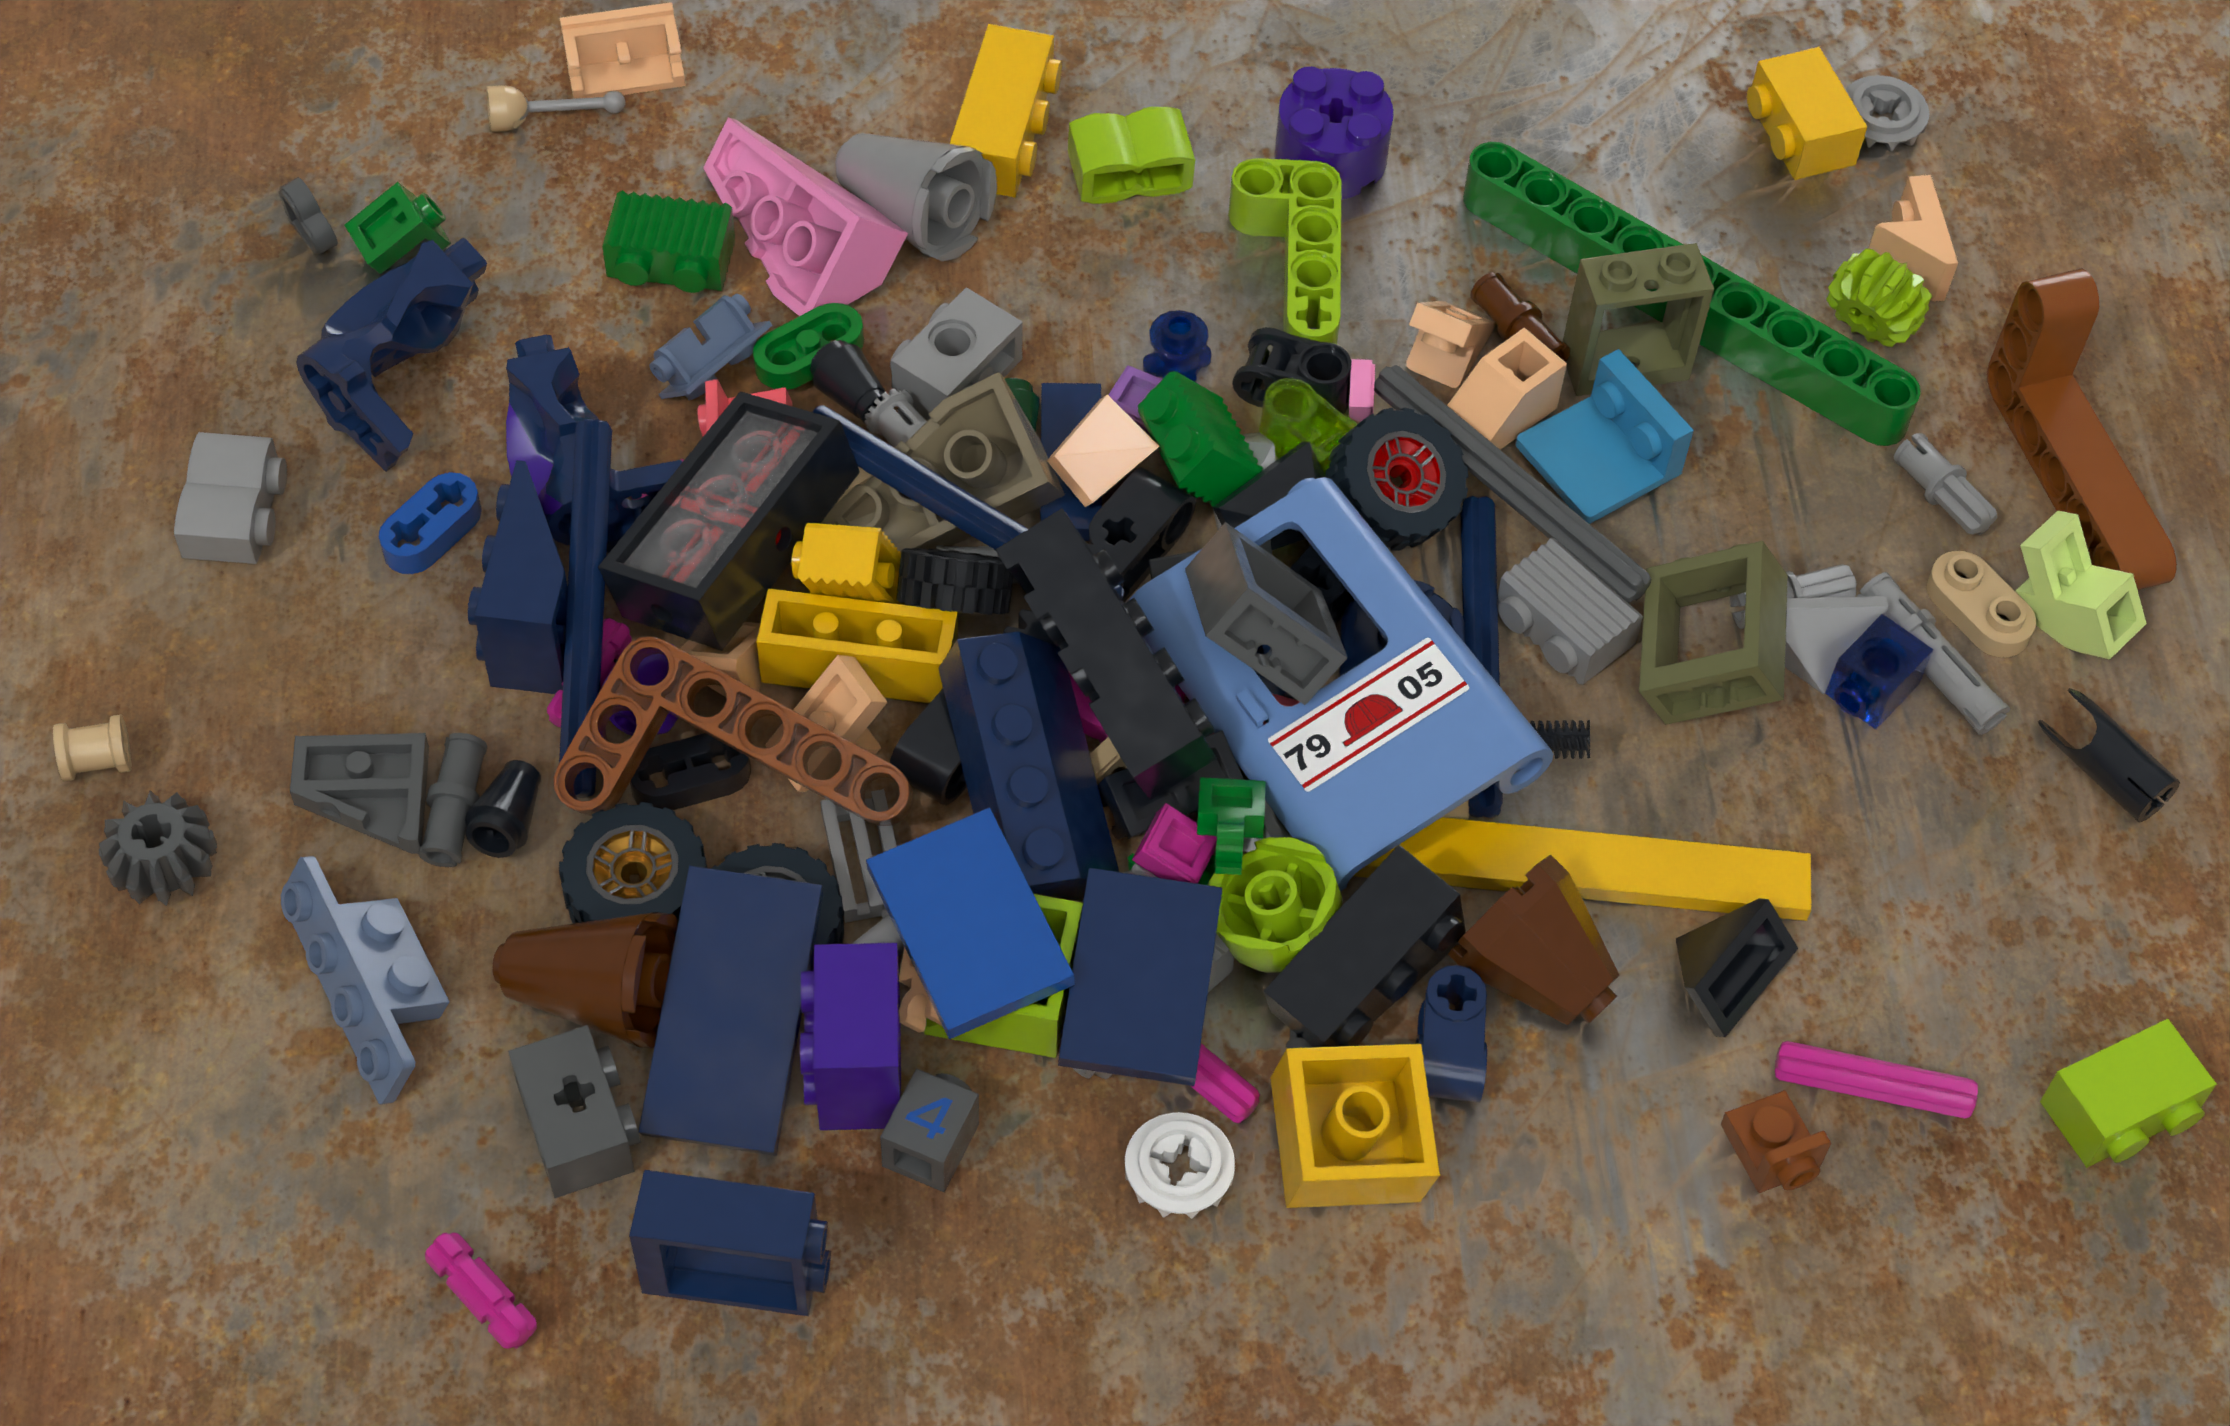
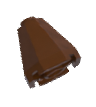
(1542, 947)

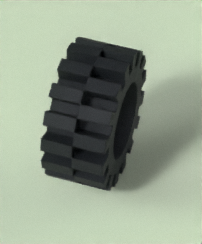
(954, 581)

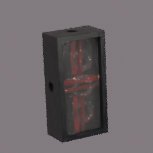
(729, 520)

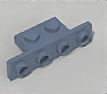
(368, 971)

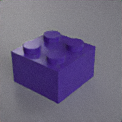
(852, 1035)

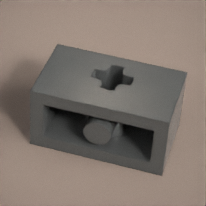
(581, 1145)

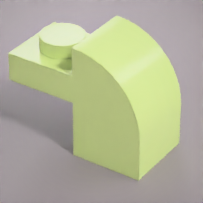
(2073, 600)

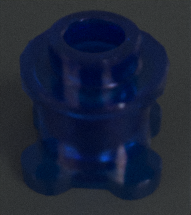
(1178, 345)

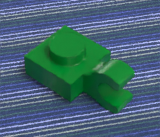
(1231, 812)

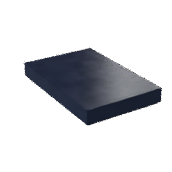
(1140, 977)

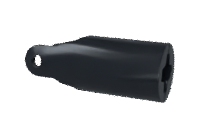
(2119, 764)

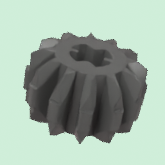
(157, 848)

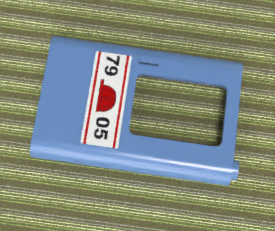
(1378, 744)

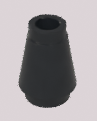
(846, 377)
(504, 811)

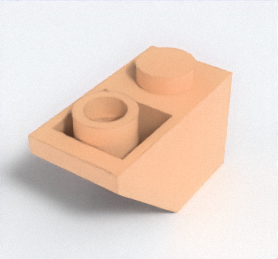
(1511, 389)

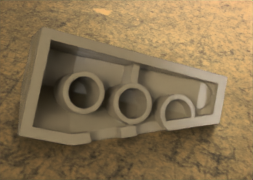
(976, 443)

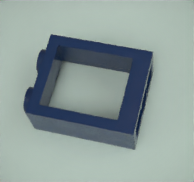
(729, 1243)

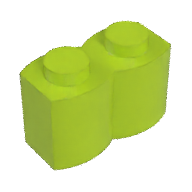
(1130, 155)

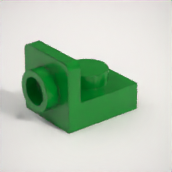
(395, 226)

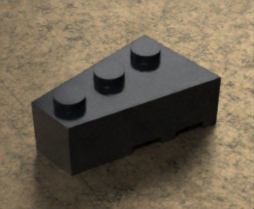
(1368, 953)

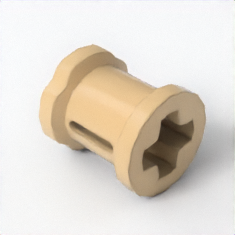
(92, 747)

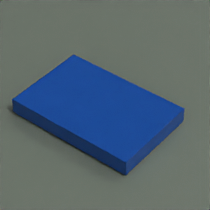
(970, 923)

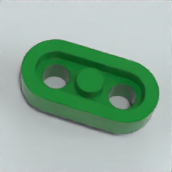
(786, 352)

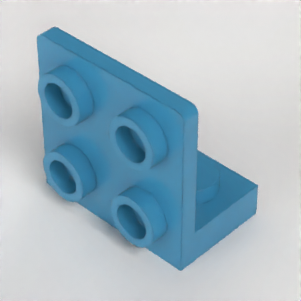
(1609, 444)

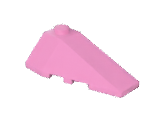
(803, 227)

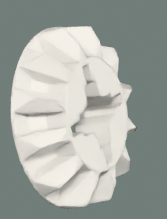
(1162, 1141)

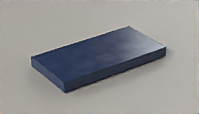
(731, 1011)

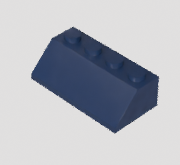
(1028, 757)

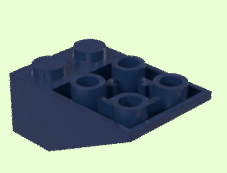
(522, 595)

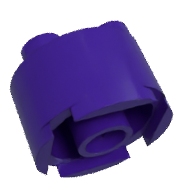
(1337, 121)

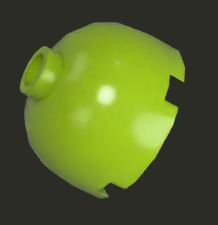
(1276, 902)

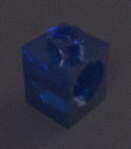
(1885, 652)

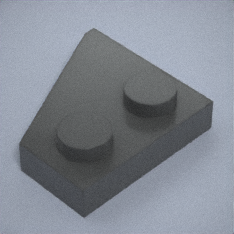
(365, 783)

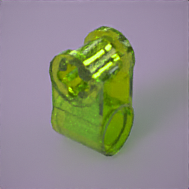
(1298, 414)

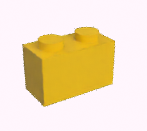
(1806, 113)

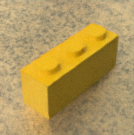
(1009, 102)
(892, 642)

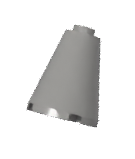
(922, 187)

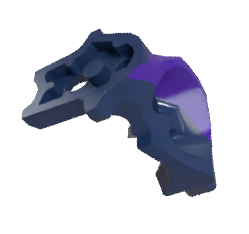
(541, 431)

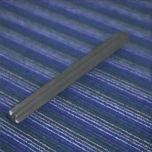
(1519, 487)

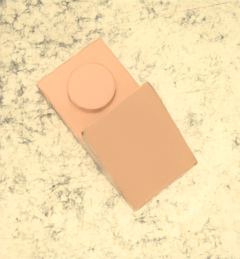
(1919, 236)
(1446, 341)
(843, 703)

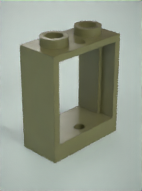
(1660, 349)
(1744, 675)

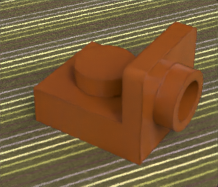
(1775, 1143)

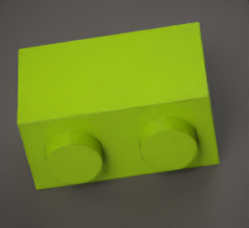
(2128, 1094)

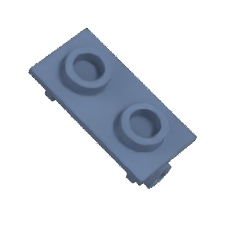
(727, 337)

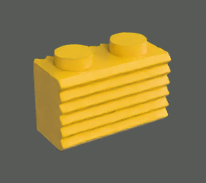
(847, 562)

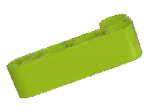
(1303, 206)

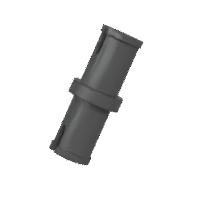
(452, 799)

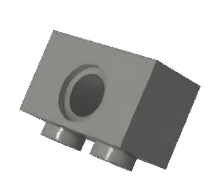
(956, 350)

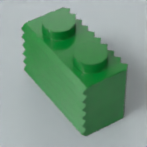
(669, 242)
(1197, 438)

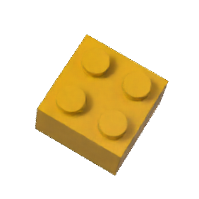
(1354, 1125)

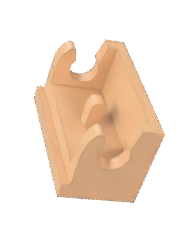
(623, 51)

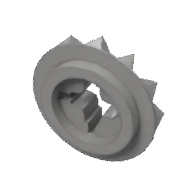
(1889, 95)

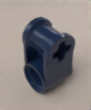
(1452, 1039)

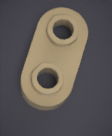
(1977, 602)

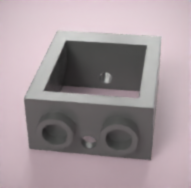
(1256, 601)

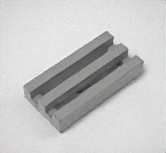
(831, 816)

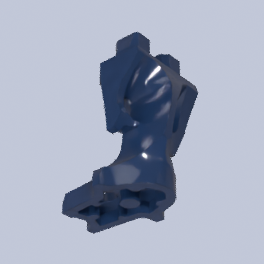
(380, 326)

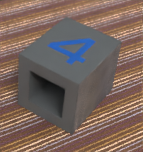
(930, 1129)

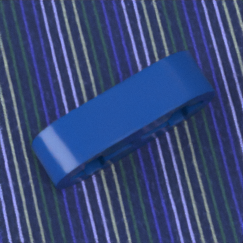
(433, 525)

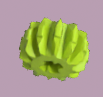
(1879, 297)

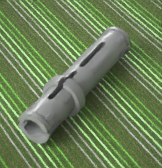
(1946, 665)

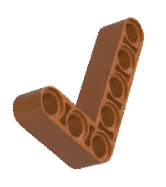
(2062, 433)
(731, 726)

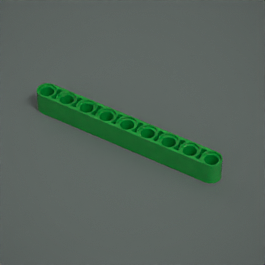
(1742, 321)

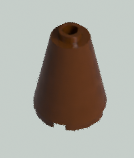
(594, 972)

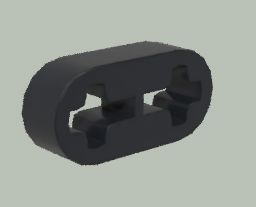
(689, 773)

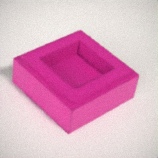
(1173, 847)

